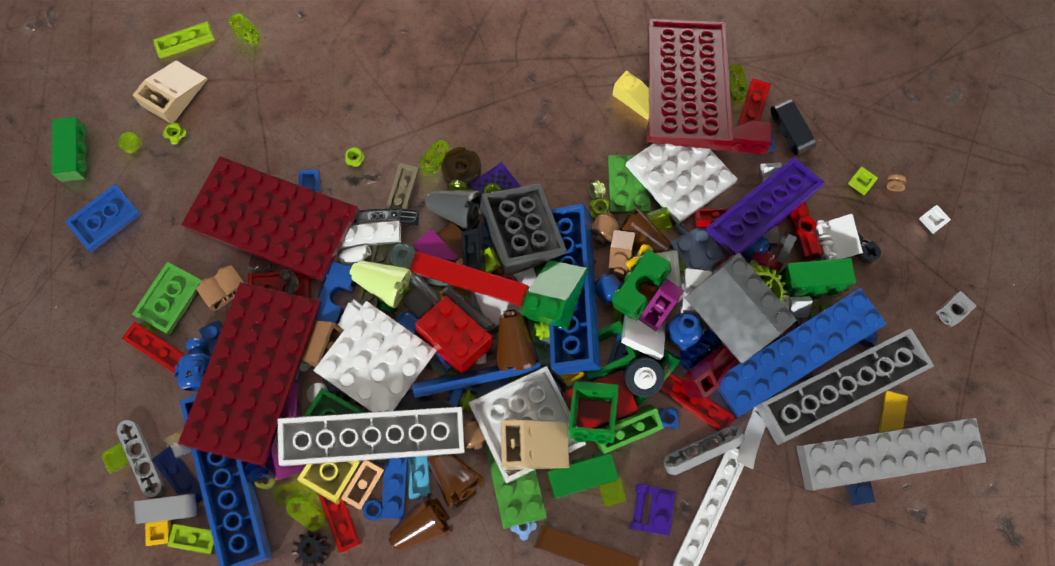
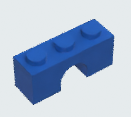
(337, 280)

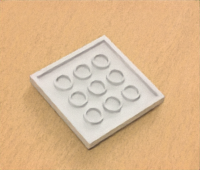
(681, 177)
(375, 360)
(528, 398)

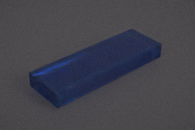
(178, 474)

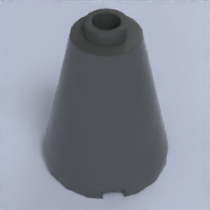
(456, 206)

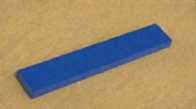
(467, 379)

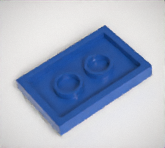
(102, 218)

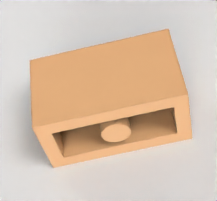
(362, 484)

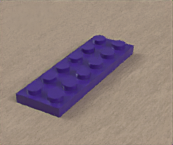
(764, 207)

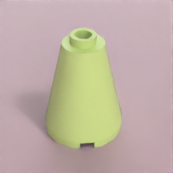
(382, 280)

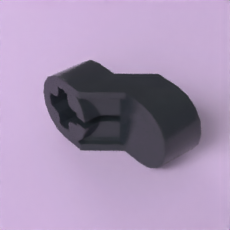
(870, 249)

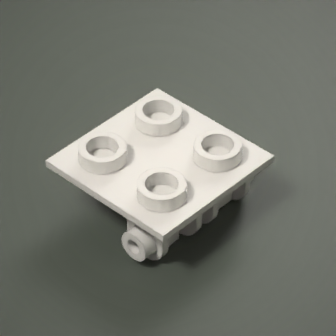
(838, 238)

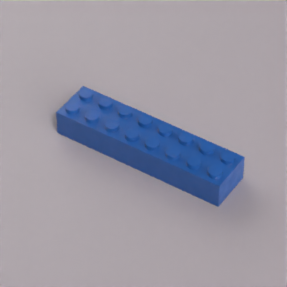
(578, 346)
(800, 352)
(230, 507)

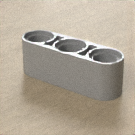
(165, 508)

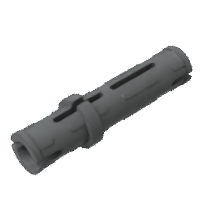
(468, 308)

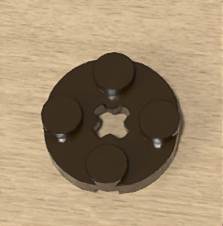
(466, 157)

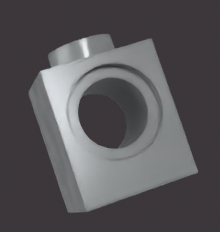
(961, 304)

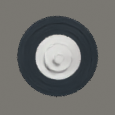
(644, 376)

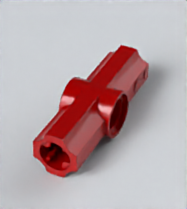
(808, 239)

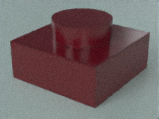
(768, 260)

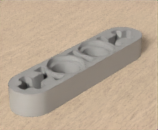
(702, 447)
(137, 460)

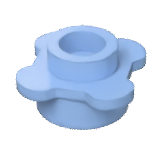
(524, 533)

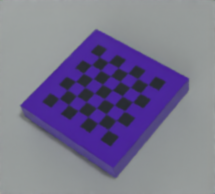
(497, 175)

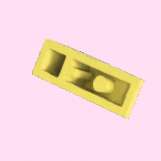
(633, 93)

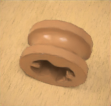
(896, 182)

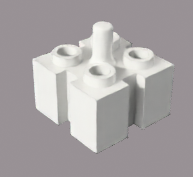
(690, 280)

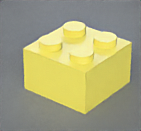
(329, 478)

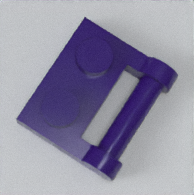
(660, 510)

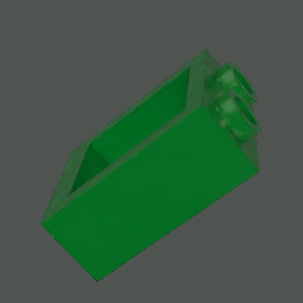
(618, 365)
(594, 392)

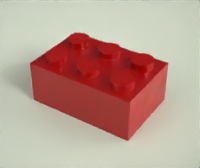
(454, 335)

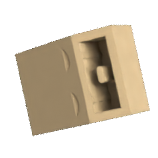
(169, 90)
(534, 445)

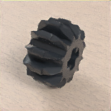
(315, 541)

